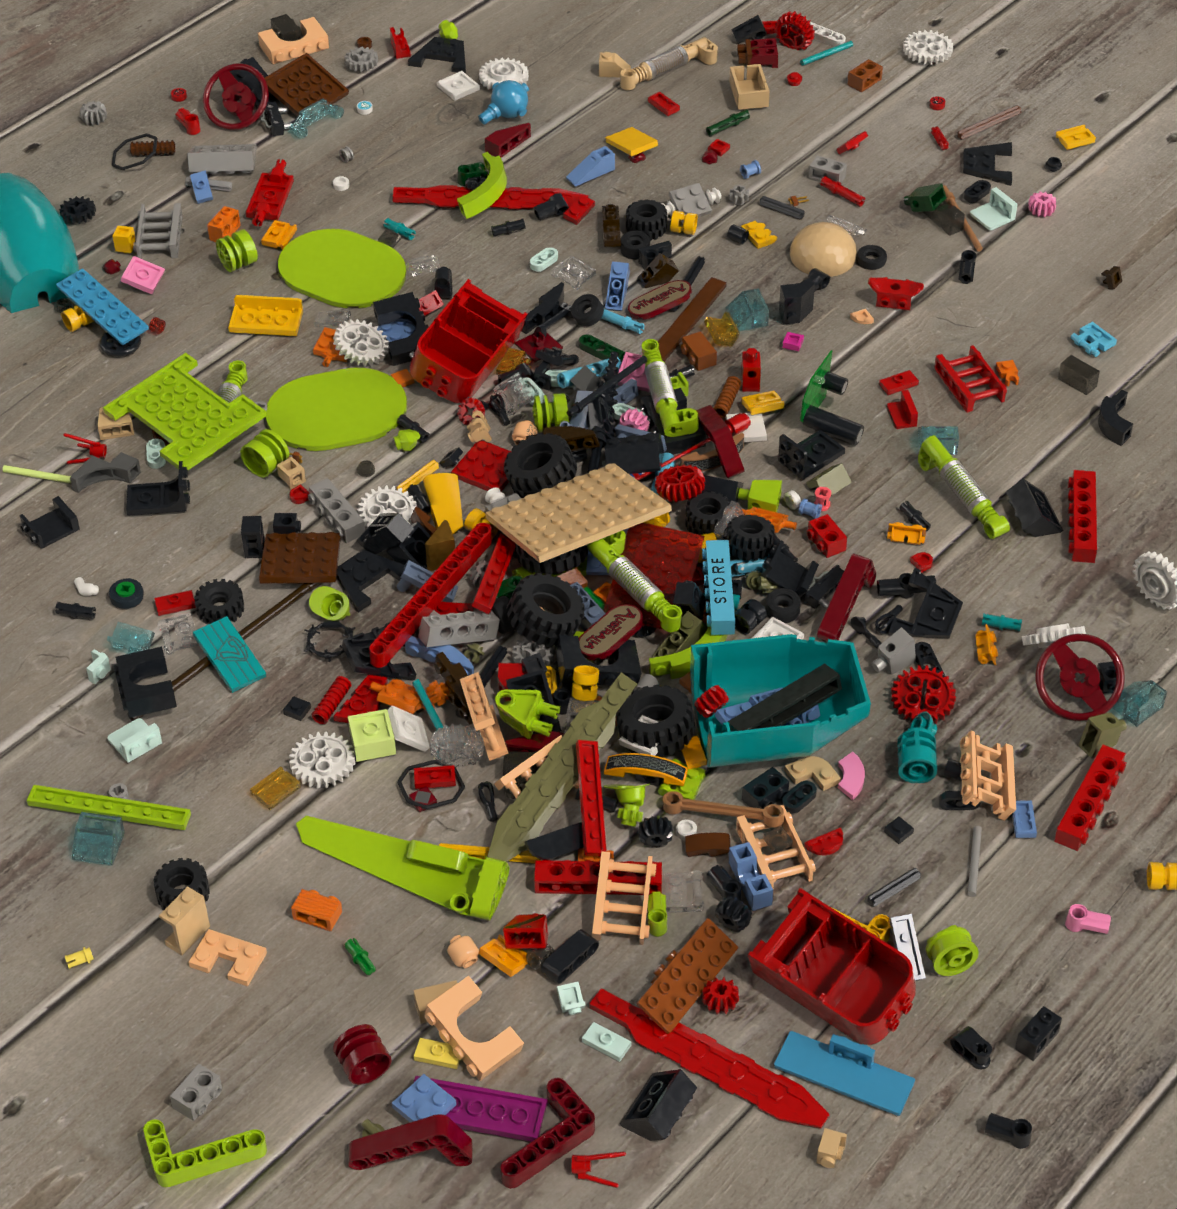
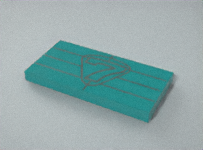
(229, 654)

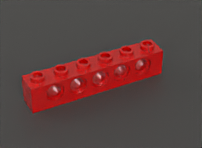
(1083, 516)
(1090, 798)
(583, 876)

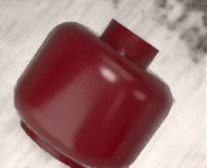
(710, 157)
(636, 158)
(112, 267)

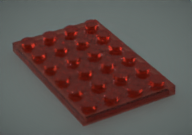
(663, 557)

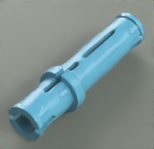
(625, 322)

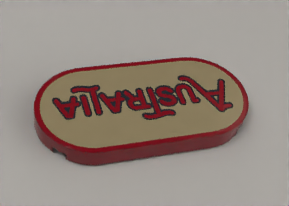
(660, 299)
(610, 631)

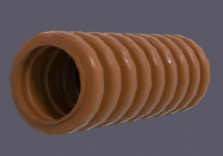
(727, 396)

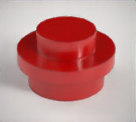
(794, 79)

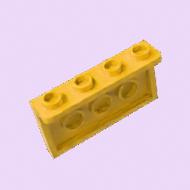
(266, 315)

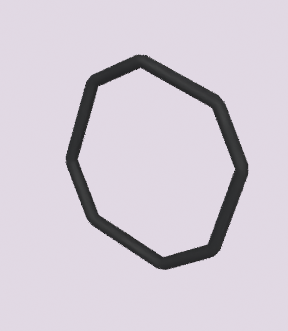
(138, 163)
(432, 805)

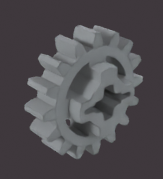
(361, 59)
(527, 648)

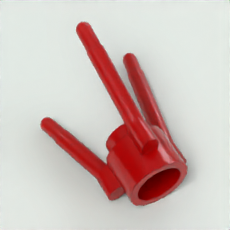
(96, 449)
(582, 1164)

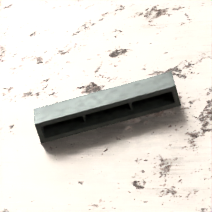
(790, 701)

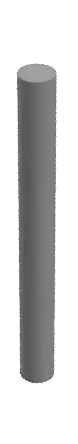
(974, 863)

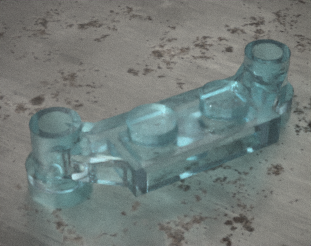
(312, 114)

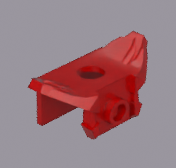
(894, 292)

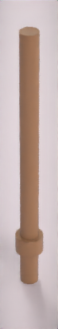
(950, 199)

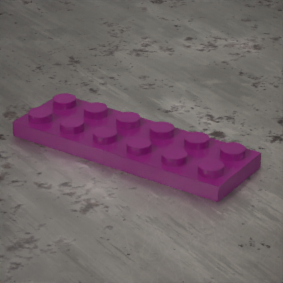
(495, 1111)

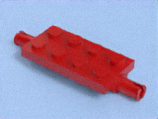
(270, 194)

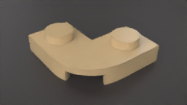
(813, 767)

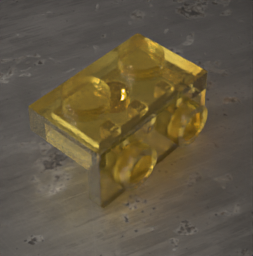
(722, 330)

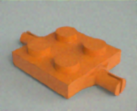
(326, 349)
(777, 519)
(400, 695)

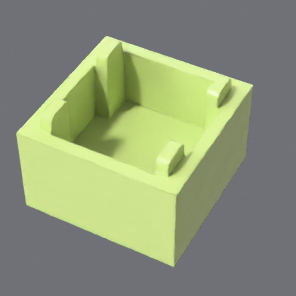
(371, 735)

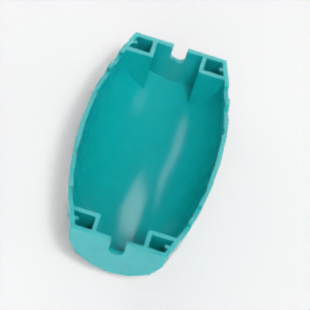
(33, 245)

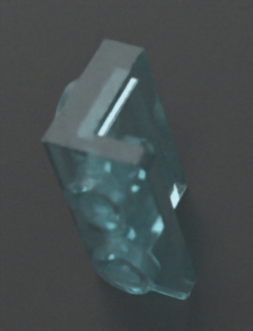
(131, 638)

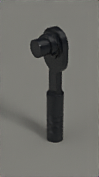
(859, 626)

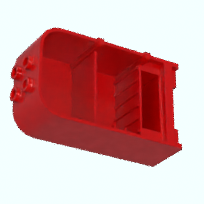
(465, 343)
(837, 970)

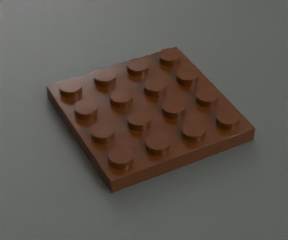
(303, 84)
(300, 558)

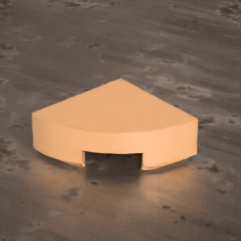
(862, 317)

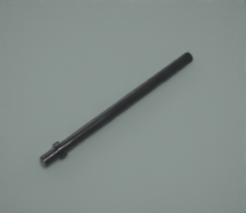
(578, 407)

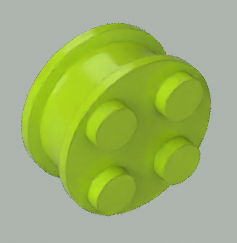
(951, 951)

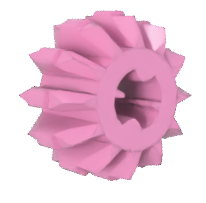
(1042, 204)
(634, 419)

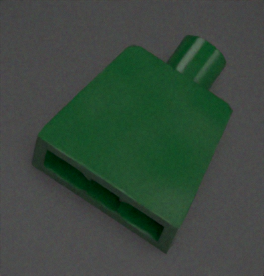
(926, 198)

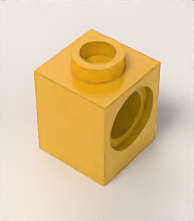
(124, 239)

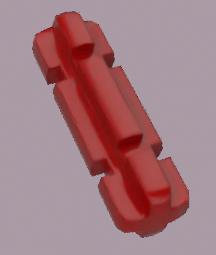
(939, 137)

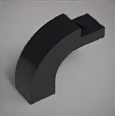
(1110, 423)

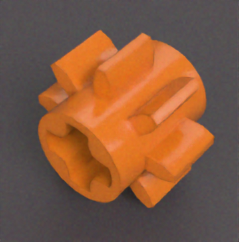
(437, 693)

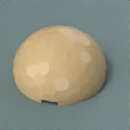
(823, 247)

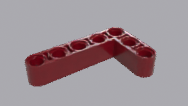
(722, 439)
(858, 573)
(412, 1138)
(553, 1138)

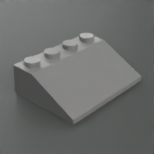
(222, 158)

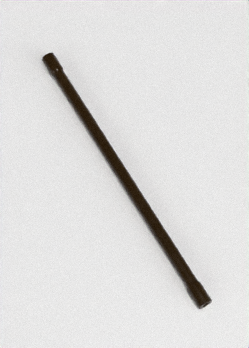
(244, 633)

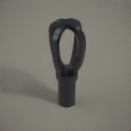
(501, 412)
(890, 617)
(490, 806)

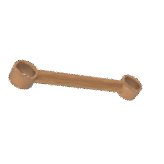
(723, 809)

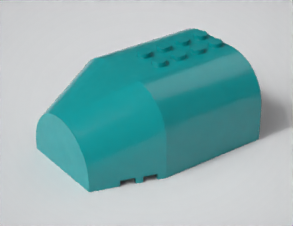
(768, 664)

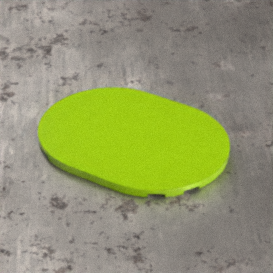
(342, 268)
(336, 408)

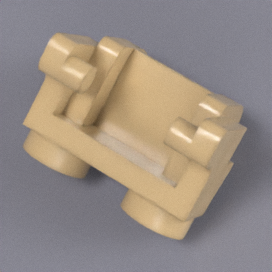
(478, 428)

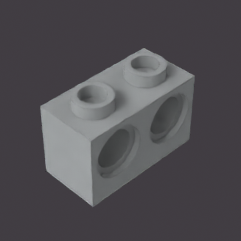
(827, 167)
(193, 1089)

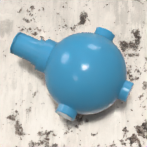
(508, 100)

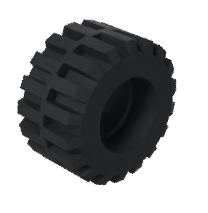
(647, 217)
(706, 502)
(750, 537)
(176, 874)

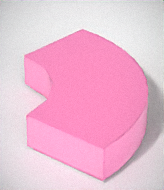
(853, 775)

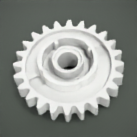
(501, 71)
(1157, 579)
(1047, 635)

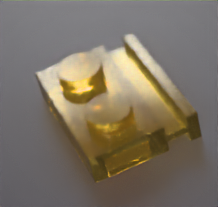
(275, 788)

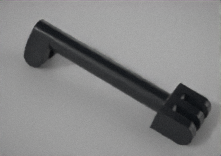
(563, 310)

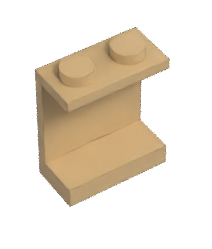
(188, 918)

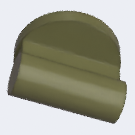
(765, 585)
(371, 1128)

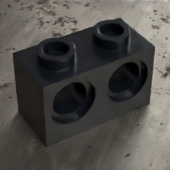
(252, 536)
(689, 598)
(765, 789)
(1038, 1033)

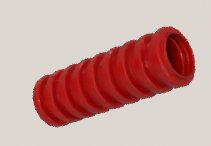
(331, 700)

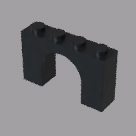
(401, 308)
(673, 444)
(570, 656)
(143, 698)

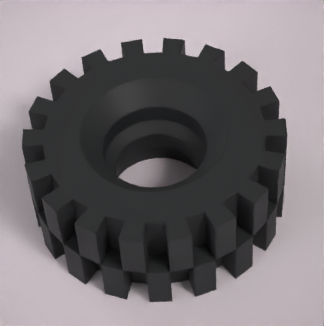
(219, 592)

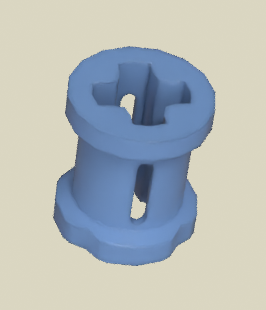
(750, 169)
(810, 508)

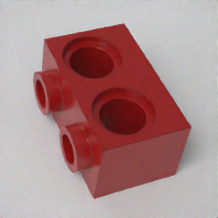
(827, 536)

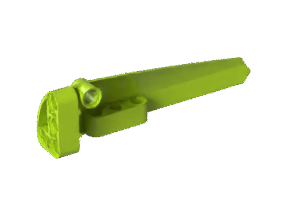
(414, 865)

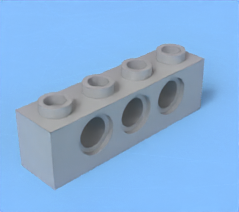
(336, 510)
(458, 628)

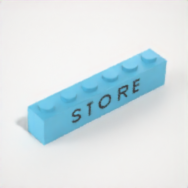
(719, 587)

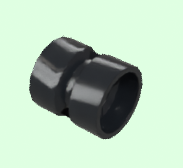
(749, 616)

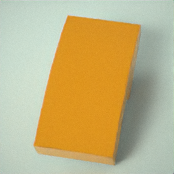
(694, 754)

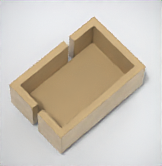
(752, 91)

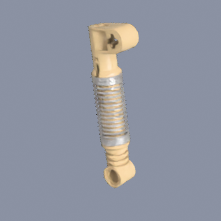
(679, 56)

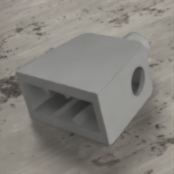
(895, 652)

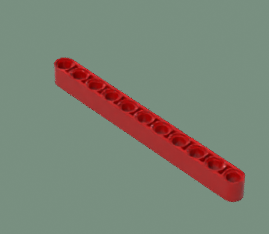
(430, 595)

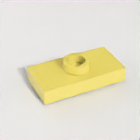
(436, 1053)

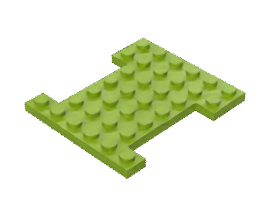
(186, 412)

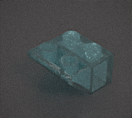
(749, 310)
(1140, 701)
(97, 838)

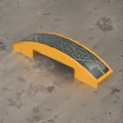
(646, 765)

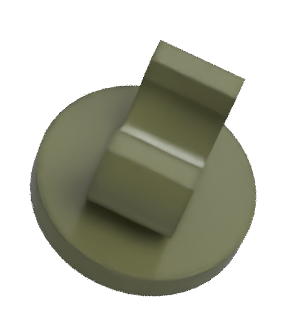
(751, 579)
(476, 650)

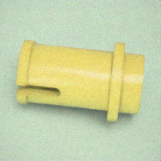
(80, 957)

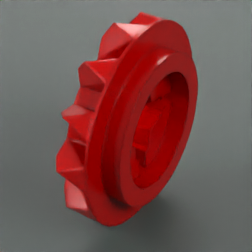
(463, 410)

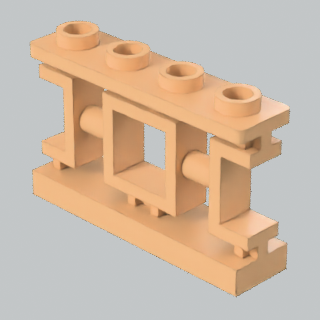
(977, 757)

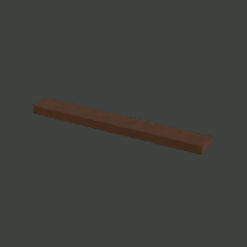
(690, 316)

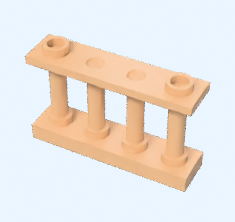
(483, 716)
(524, 770)
(746, 834)
(603, 906)

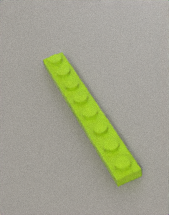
(98, 804)

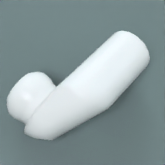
(85, 589)

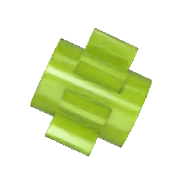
(630, 815)

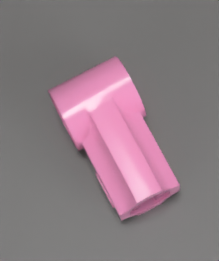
(1080, 918)

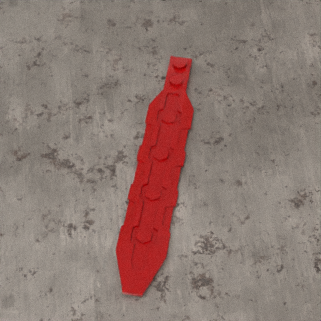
(511, 197)
(715, 1062)

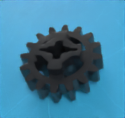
(77, 210)

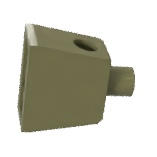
(1101, 730)

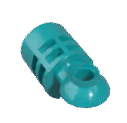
(918, 750)

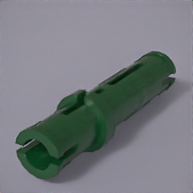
(732, 120)

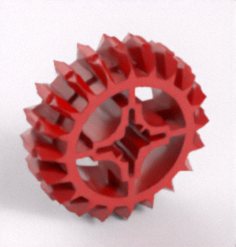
(796, 27)
(680, 483)

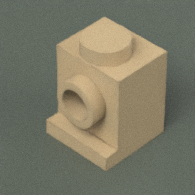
(291, 472)
(831, 1148)

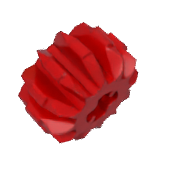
(711, 701)
(720, 995)

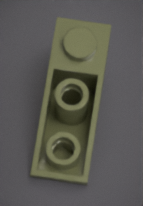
(689, 633)

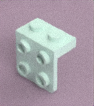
(997, 212)
(135, 739)

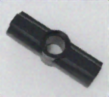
(899, 586)

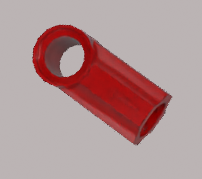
(189, 121)

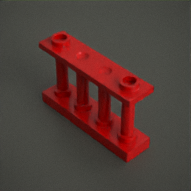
(961, 389)

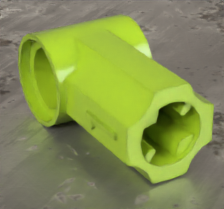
(657, 914)

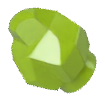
(448, 30)
(406, 439)

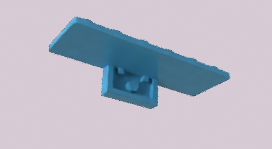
(102, 306)
(846, 1070)

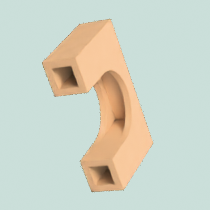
(278, 50)
(479, 1057)

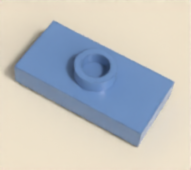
(201, 187)
(1024, 820)

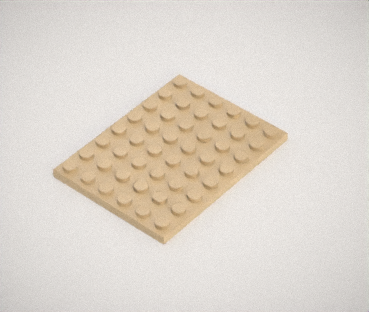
(577, 512)

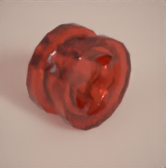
(157, 325)

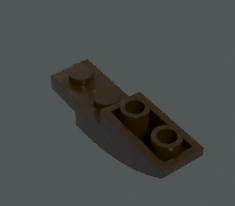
(611, 226)
(576, 437)
(452, 676)

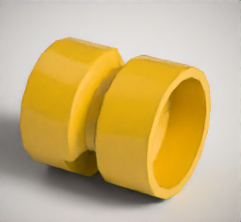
(689, 225)
(75, 318)
(478, 516)
(585, 683)
(1161, 875)

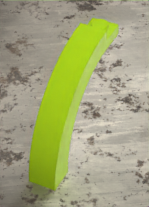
(488, 191)
(679, 663)

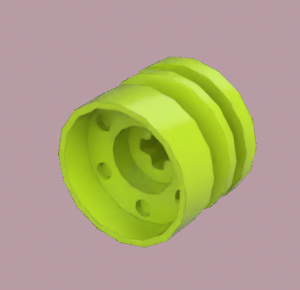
(236, 250)
(550, 412)
(264, 453)

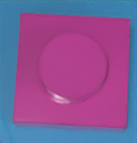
(793, 341)

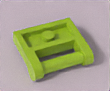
(692, 783)

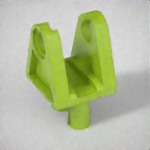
(525, 711)

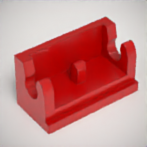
(399, 44)

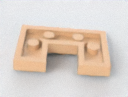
(244, 954)

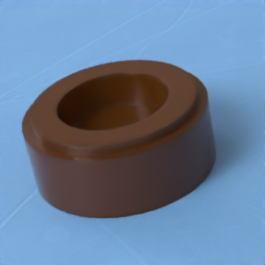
(364, 42)

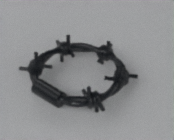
(326, 624)

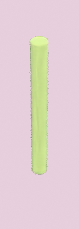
(37, 474)

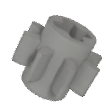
(739, 195)

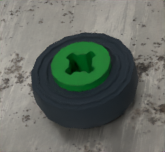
(126, 593)

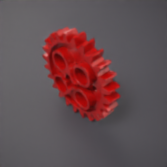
(905, 692)

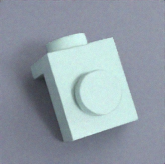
(99, 666)
(570, 998)

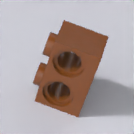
(865, 75)

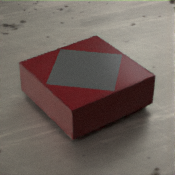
(424, 797)

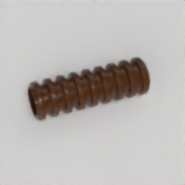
(146, 148)

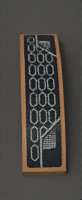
(710, 459)

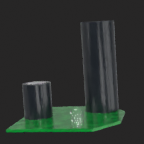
(823, 420)

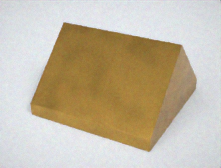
(439, 546)

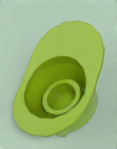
(329, 603)
(629, 793)

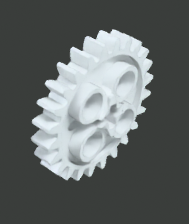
(928, 47)
(361, 342)
(386, 502)
(322, 759)

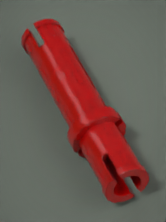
(838, 188)

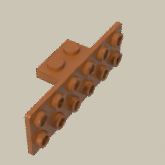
(686, 975)

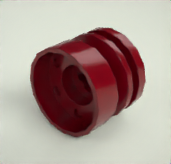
(362, 1054)

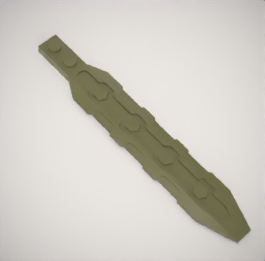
(557, 775)

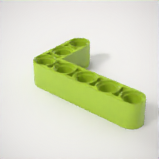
(199, 1155)

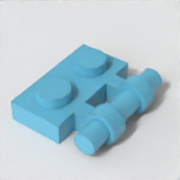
(1097, 336)

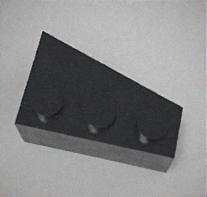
(385, 532)

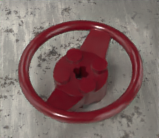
(232, 93)
(1070, 665)

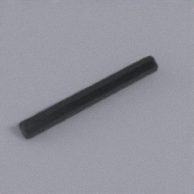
(692, 274)
(491, 667)

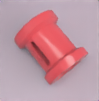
(823, 498)

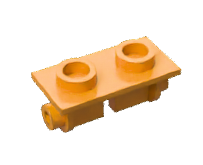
(915, 533)
(988, 650)

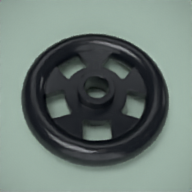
(120, 351)

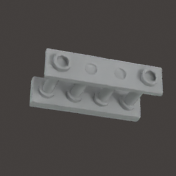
(173, 236)

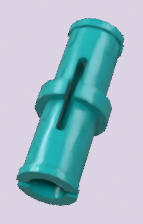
(399, 228)
(1001, 622)

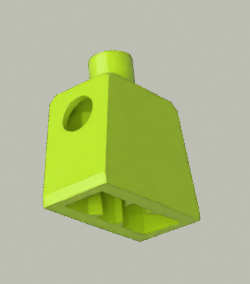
(763, 494)

